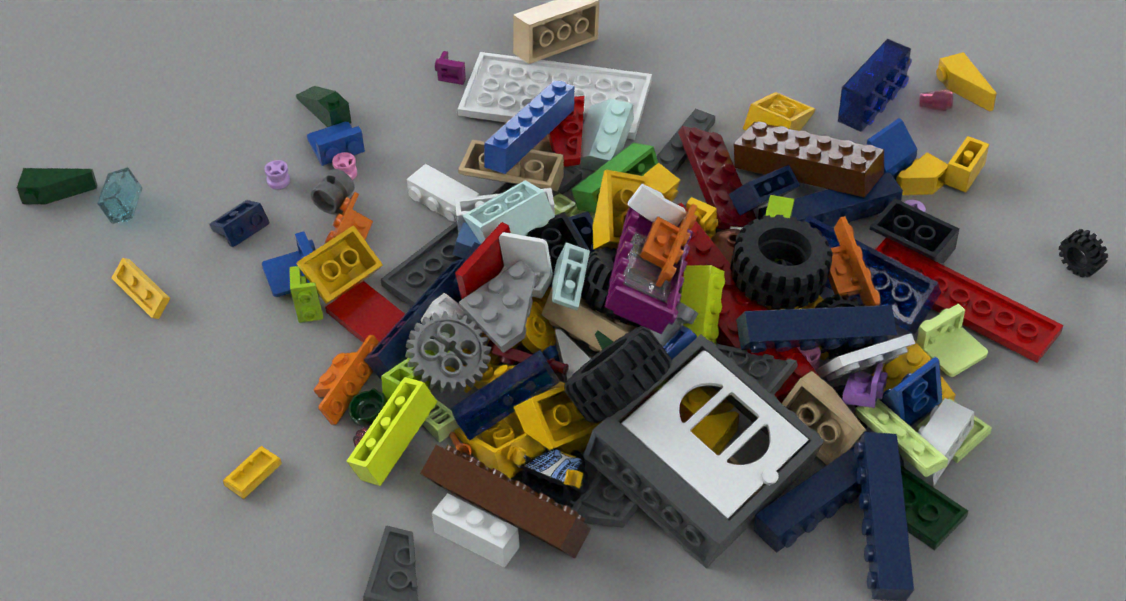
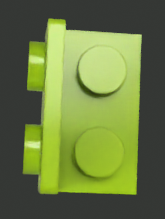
(304, 297)

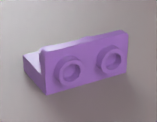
(865, 389)

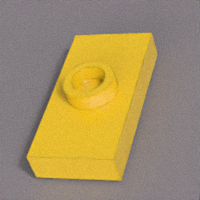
(252, 472)

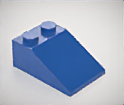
(916, 393)

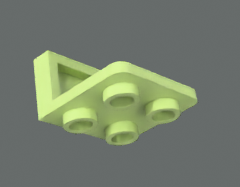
(950, 342)

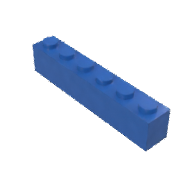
(529, 127)

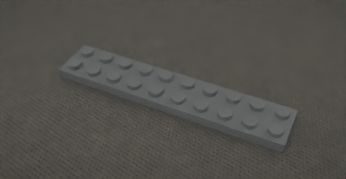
(422, 268)

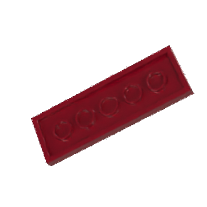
(714, 174)

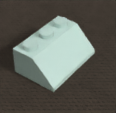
(605, 132)
(519, 207)

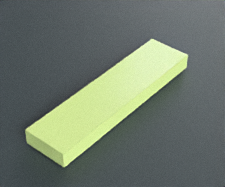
(910, 443)

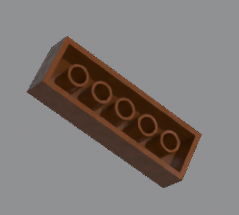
(812, 157)
(507, 499)

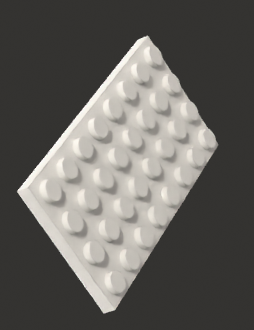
(507, 83)

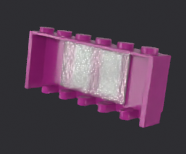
(633, 279)

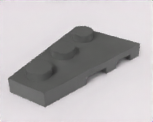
(766, 370)
(394, 568)

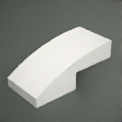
(653, 204)

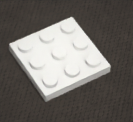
(865, 357)

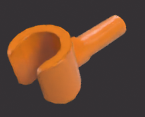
(463, 447)

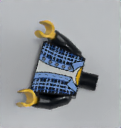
(552, 473)

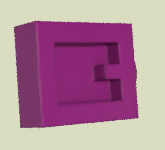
(450, 70)

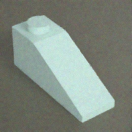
(569, 276)

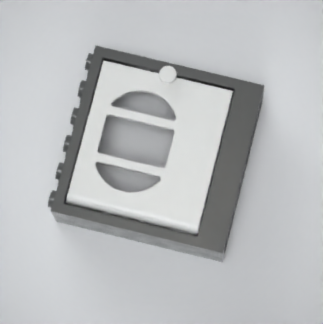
(679, 477)

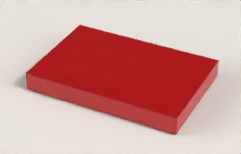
(483, 264)
(364, 312)

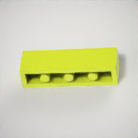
(703, 294)
(392, 431)

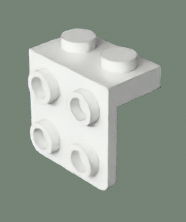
(533, 253)

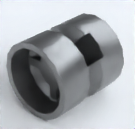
(332, 191)

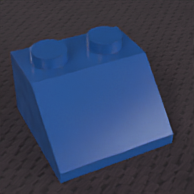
(897, 145)

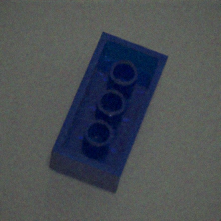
(874, 85)

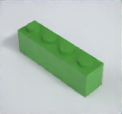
(634, 159)

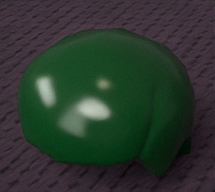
(366, 407)

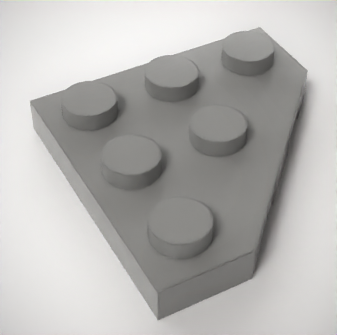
(503, 305)

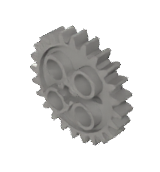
(433, 367)

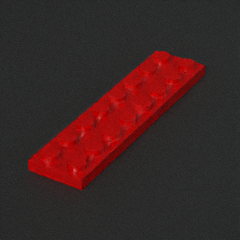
(985, 309)

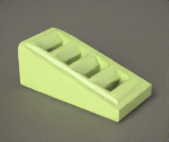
(442, 430)

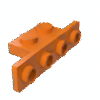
(349, 218)
(664, 244)
(848, 270)
(344, 380)

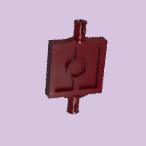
(515, 357)

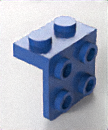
(335, 140)
(278, 268)

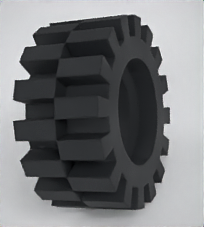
(1093, 256)

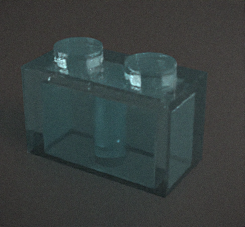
(120, 195)

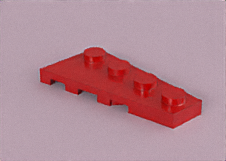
(567, 136)

